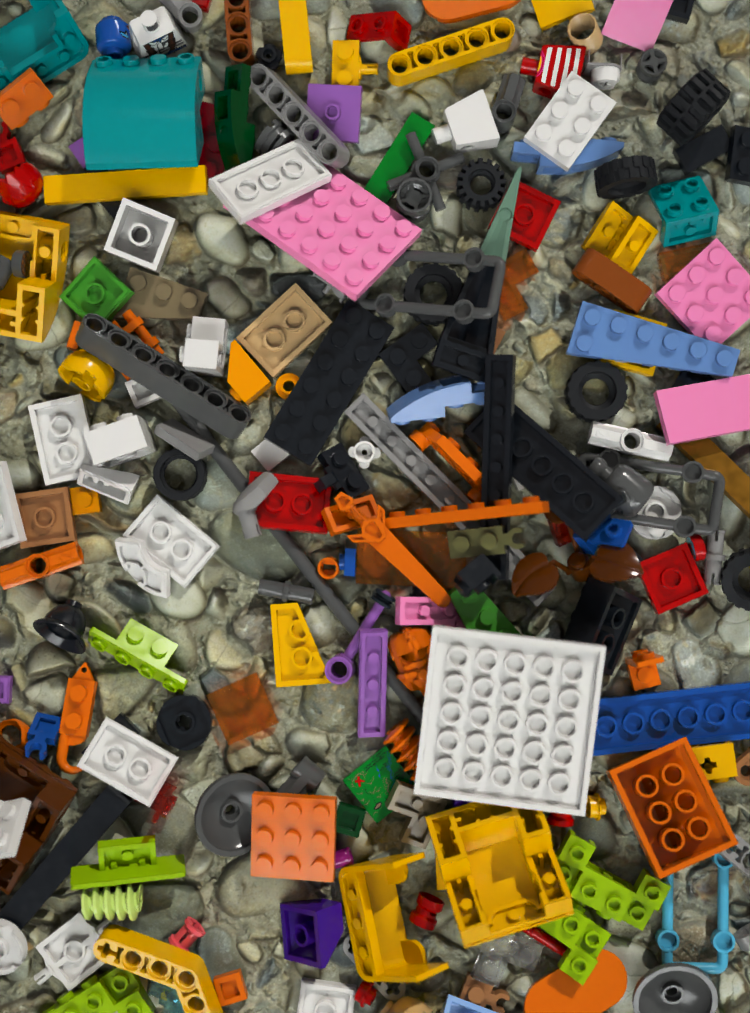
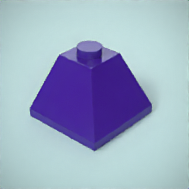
(311, 930)

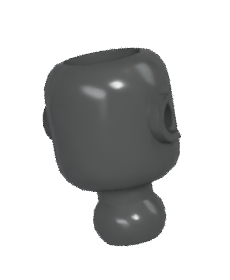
(627, 483)

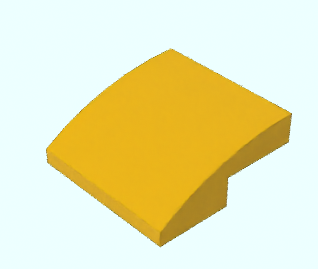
(557, 11)
(620, 236)

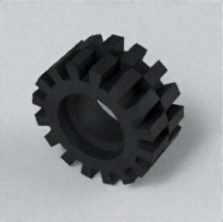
(486, 170)

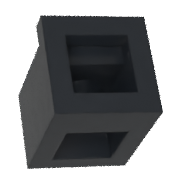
(476, 576)

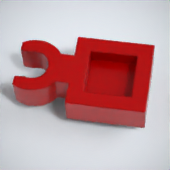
(10, 151)

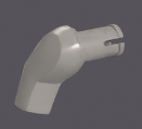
(249, 501)

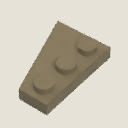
(161, 298)

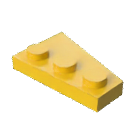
(294, 648)

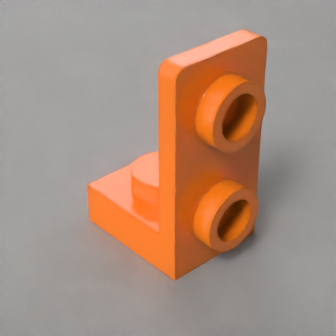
(643, 669)

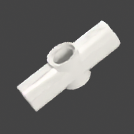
(612, 437)

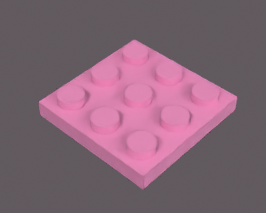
(709, 294)

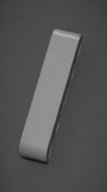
(308, 122)

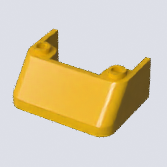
(378, 924)

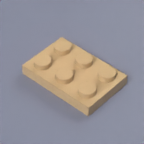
(284, 330)

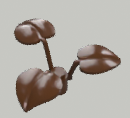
(538, 576)

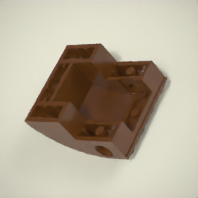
(49, 799)

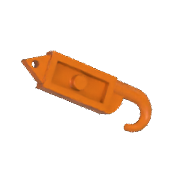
(76, 715)

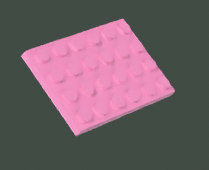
(339, 233)

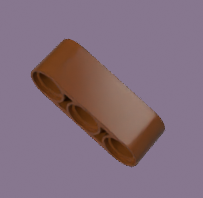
(242, 41)
(611, 281)

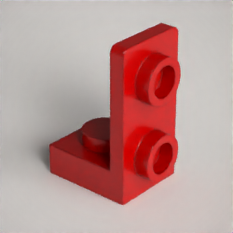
(380, 26)

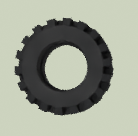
(693, 107)

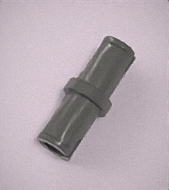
(286, 591)

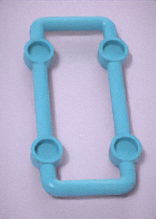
(720, 938)

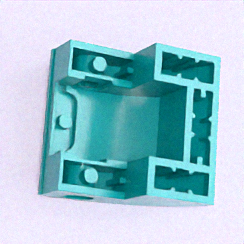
(143, 112)

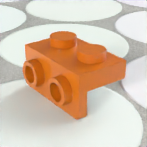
(23, 98)

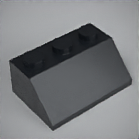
(603, 618)

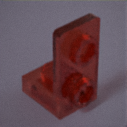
(163, 802)

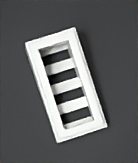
(109, 482)

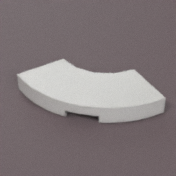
(142, 568)

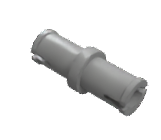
(714, 558)

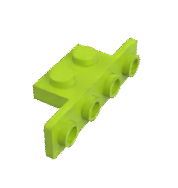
(142, 650)
(127, 862)

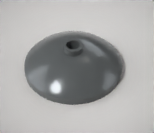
(230, 831)
(689, 993)

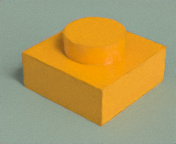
(85, 501)

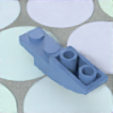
(594, 155)
(430, 399)

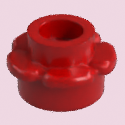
(366, 993)

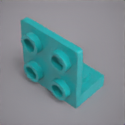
(685, 211)

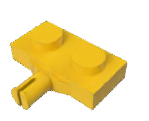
(347, 63)

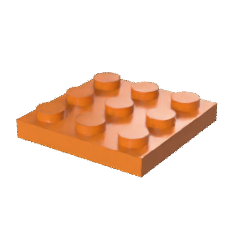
(293, 836)

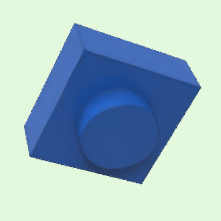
(348, 562)

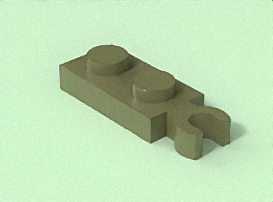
(480, 540)

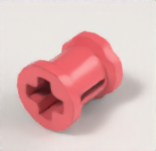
(192, 927)

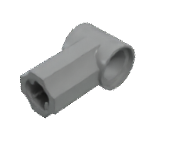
(178, 8)

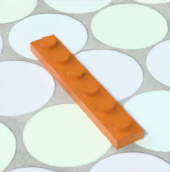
(475, 511)

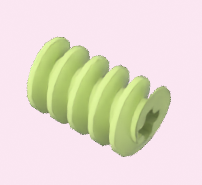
(112, 903)

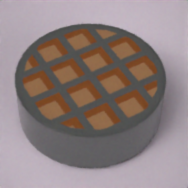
(21, 263)

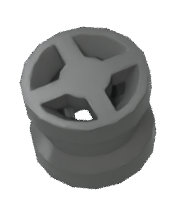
(654, 59)

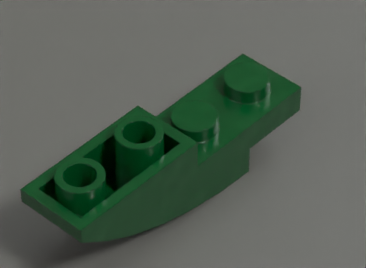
(231, 109)

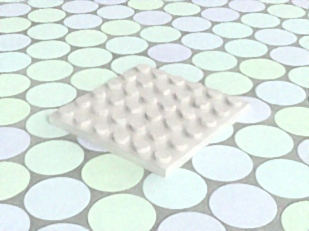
(509, 719)

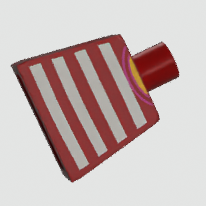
(553, 67)

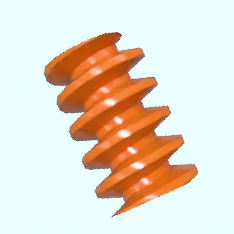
(405, 744)

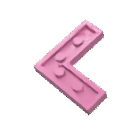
(423, 611)

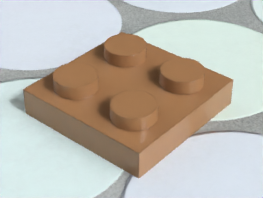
(47, 517)

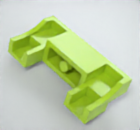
(605, 891)
(584, 942)
(107, 993)

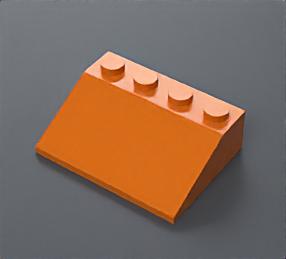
(671, 808)

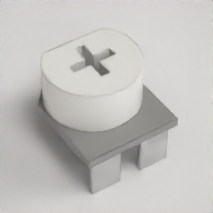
(603, 75)

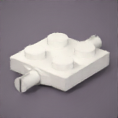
(70, 951)

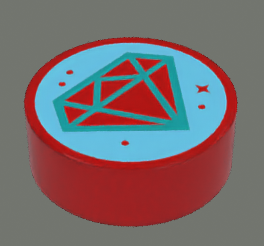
(696, 547)

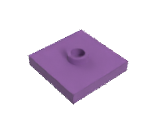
(338, 108)

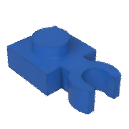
(41, 733)

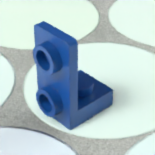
(613, 533)

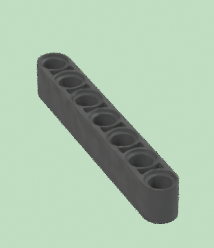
(162, 376)

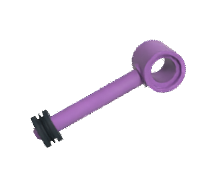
(382, 600)

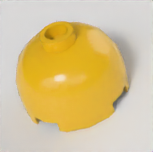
(88, 373)

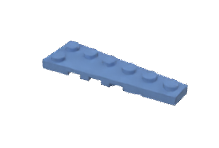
(625, 338)

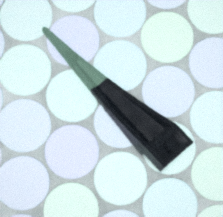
(464, 347)

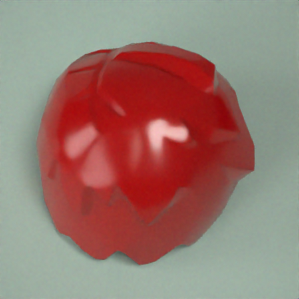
(21, 186)

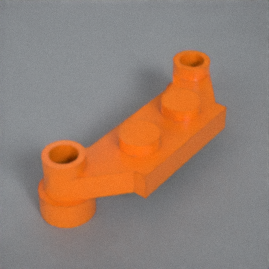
(449, 450)

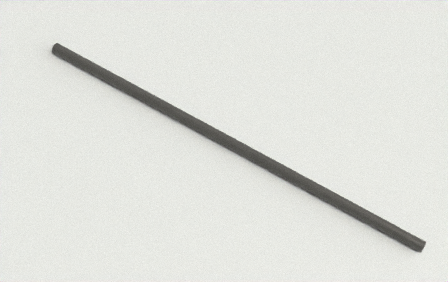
(303, 564)

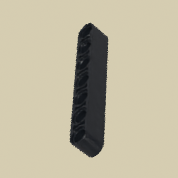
(64, 856)

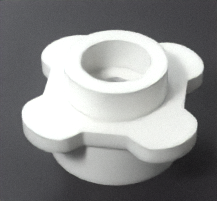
(364, 444)

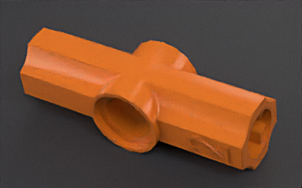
(56, 561)

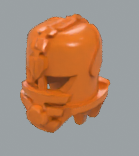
(411, 653)

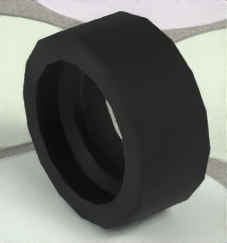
(163, 487)

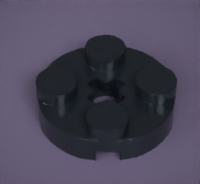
(180, 737)

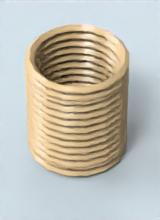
(584, 22)

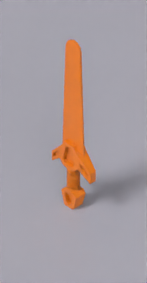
(381, 538)

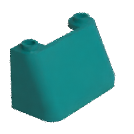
(40, 39)

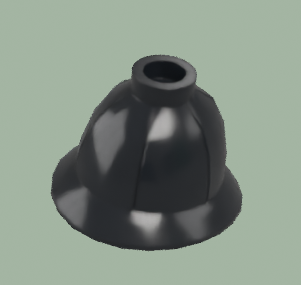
(64, 627)

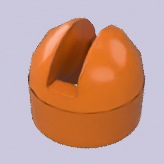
(328, 573)

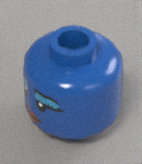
(113, 37)

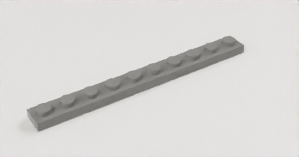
(419, 468)

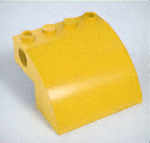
(32, 302)
(498, 870)

